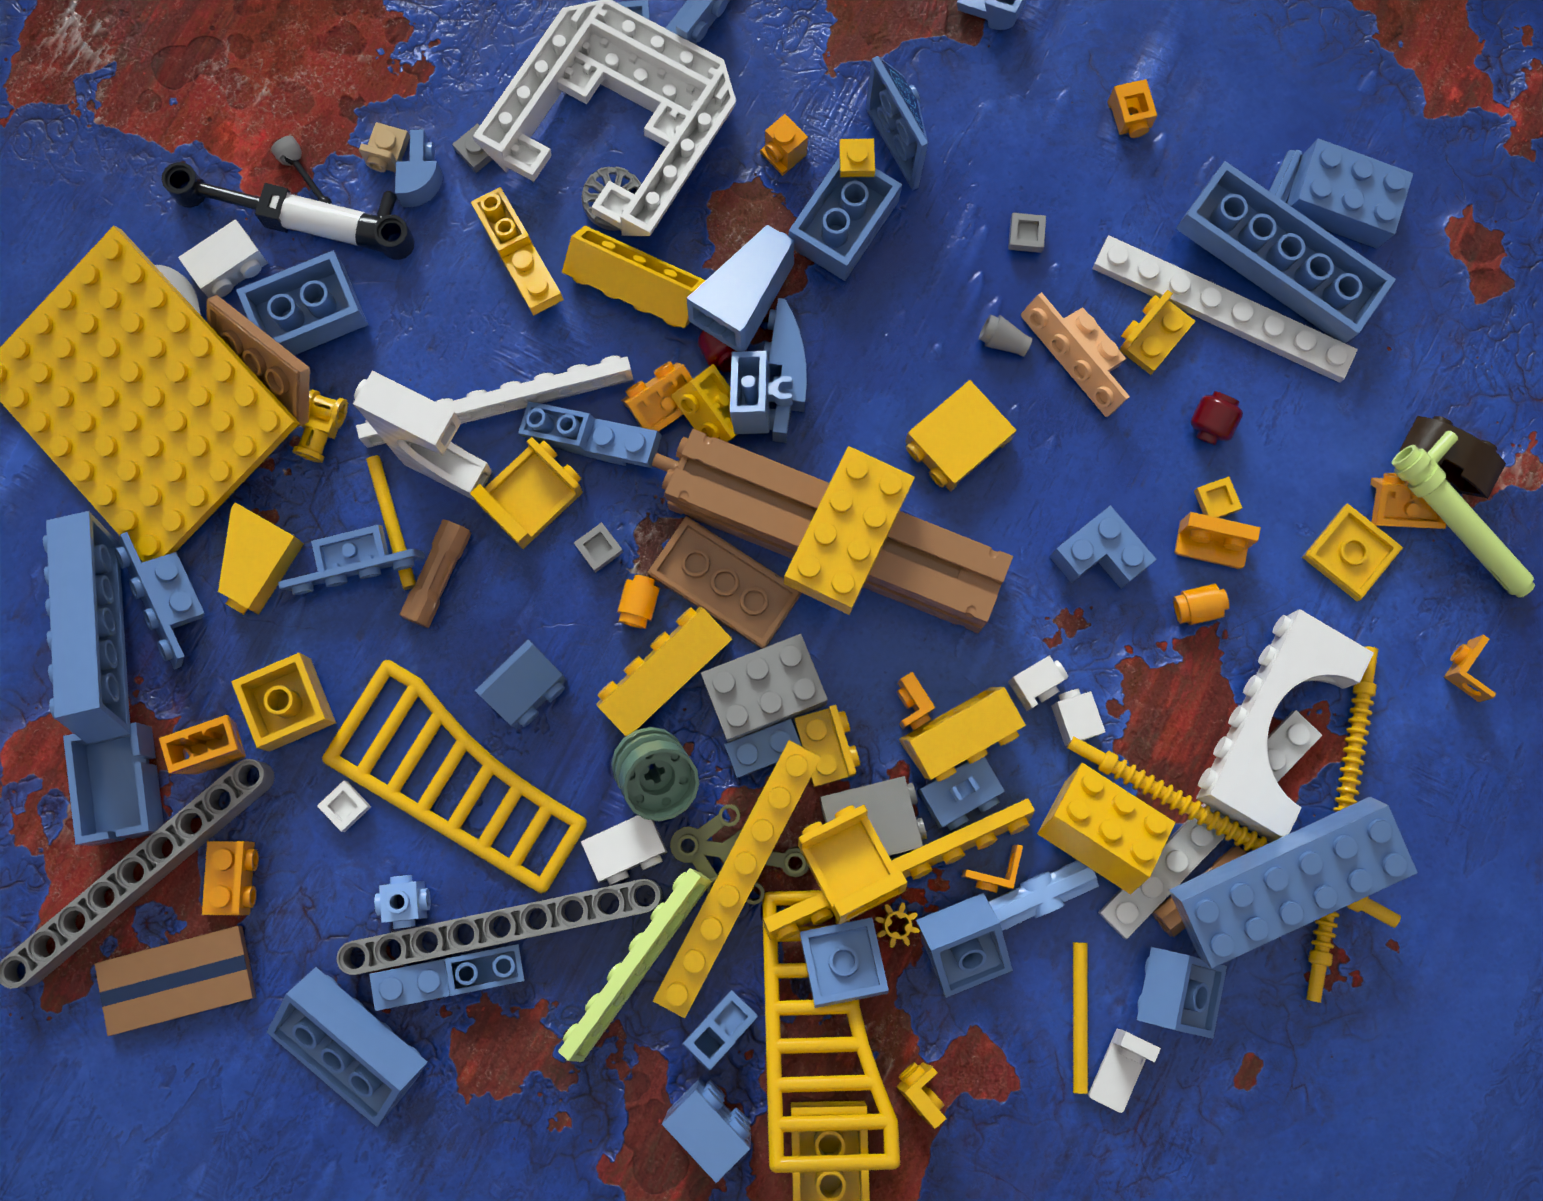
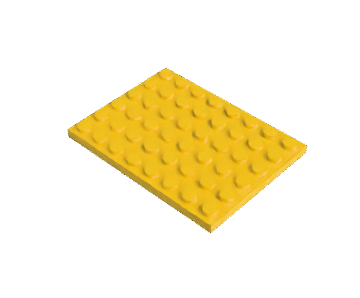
(138, 398)

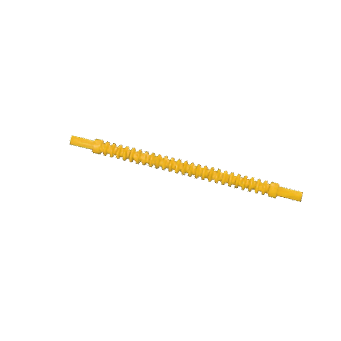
(1364, 691)
(1109, 763)

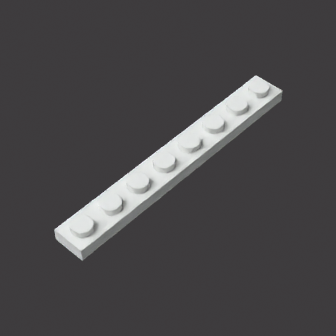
(1226, 309)
(515, 396)
(1194, 842)

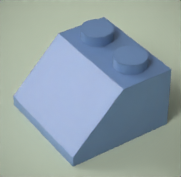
(522, 685)
(965, 944)
(1181, 993)

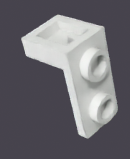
(1121, 1069)

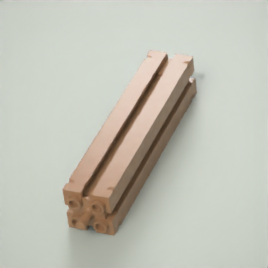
(776, 503)

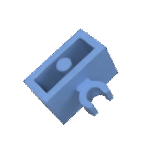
(753, 392)
(967, 789)

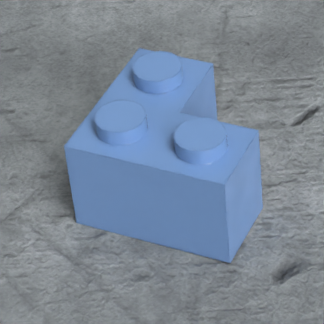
(1105, 542)

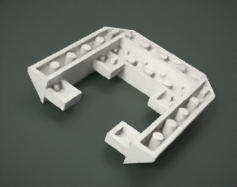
(641, 62)

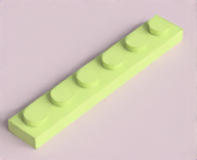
(627, 975)

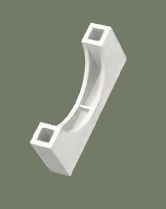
(419, 433)
(1241, 775)

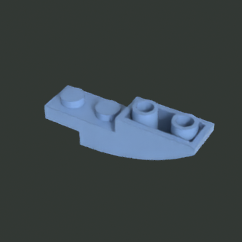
(788, 359)
(589, 436)
(446, 977)

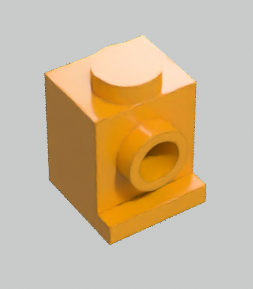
(1133, 99)
(784, 144)

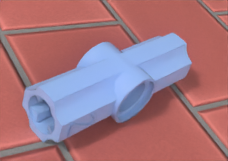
(1043, 894)

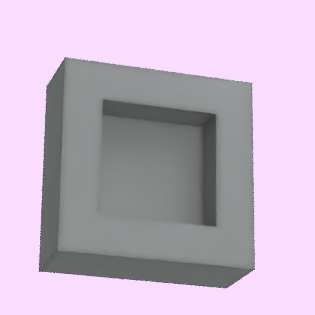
(471, 151)
(1027, 232)
(598, 547)

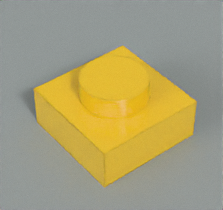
(857, 157)
(1218, 498)

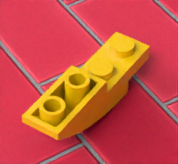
(517, 251)

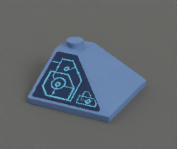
(898, 118)

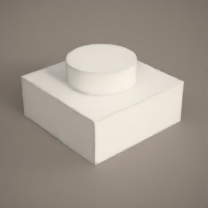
(344, 806)

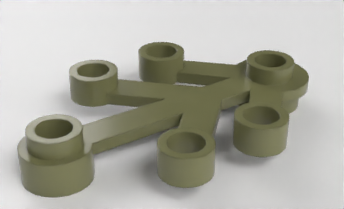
(718, 849)

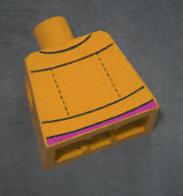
(207, 744)

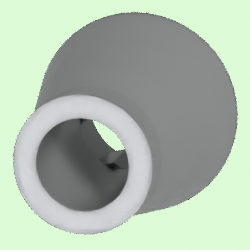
(1003, 335)

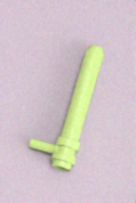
(1429, 482)

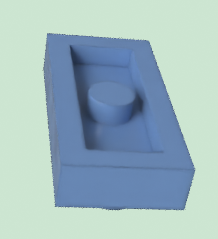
(760, 748)

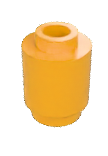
(638, 601)
(1201, 604)

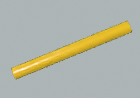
(389, 516)
(1080, 1017)

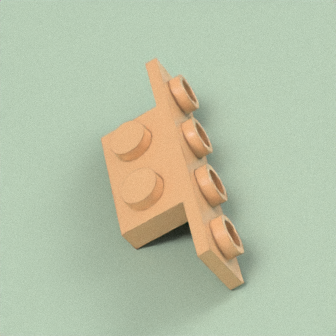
(1081, 350)

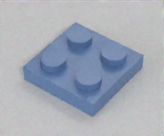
(843, 962)

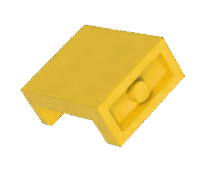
(958, 436)
(529, 493)
(850, 863)

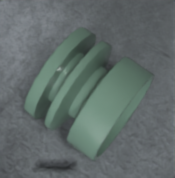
(662, 790)

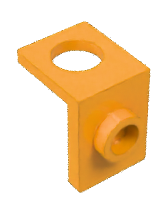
(1462, 661)
(991, 883)

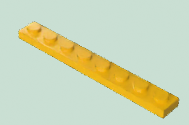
(915, 864)
(736, 879)

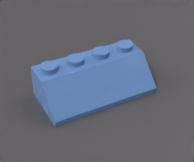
(346, 1046)

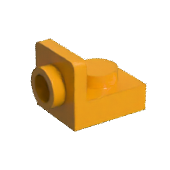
(914, 696)

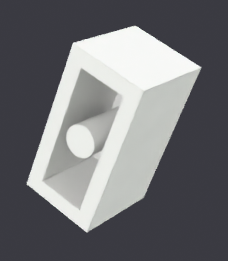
(223, 260)
(623, 848)

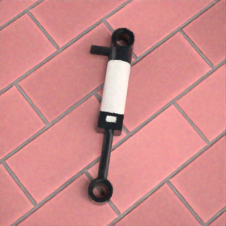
(284, 211)

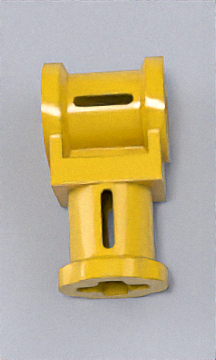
(324, 421)

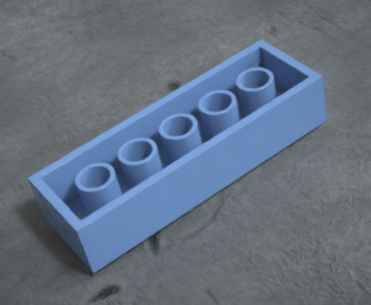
(1285, 253)
(86, 628)
(1293, 881)

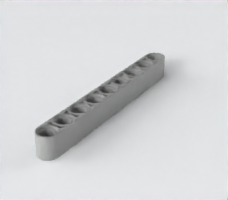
(121, 880)
(483, 926)

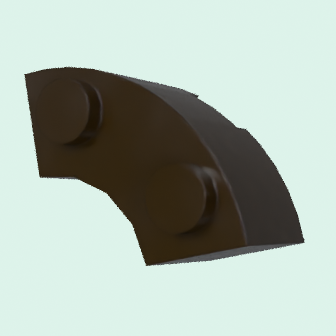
(1469, 465)

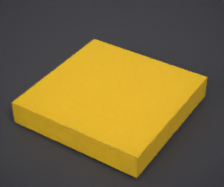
(1352, 552)

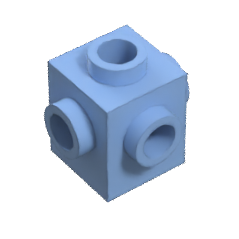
(415, 906)

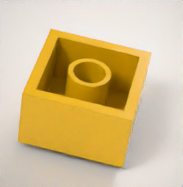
(283, 702)

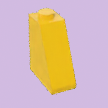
(254, 559)

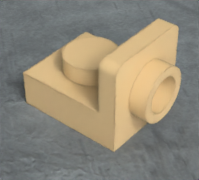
(384, 147)

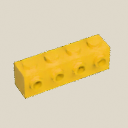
(630, 275)
(663, 671)

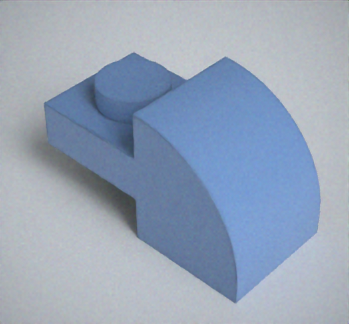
(999, 13)
(419, 177)
(719, 1030)

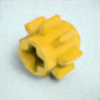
(907, 927)

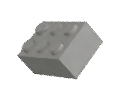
(764, 688)

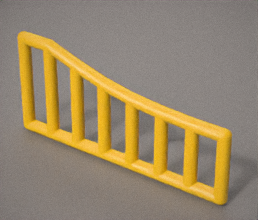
(464, 742)
(777, 1084)

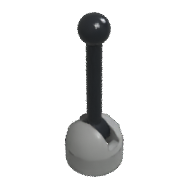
(288, 153)

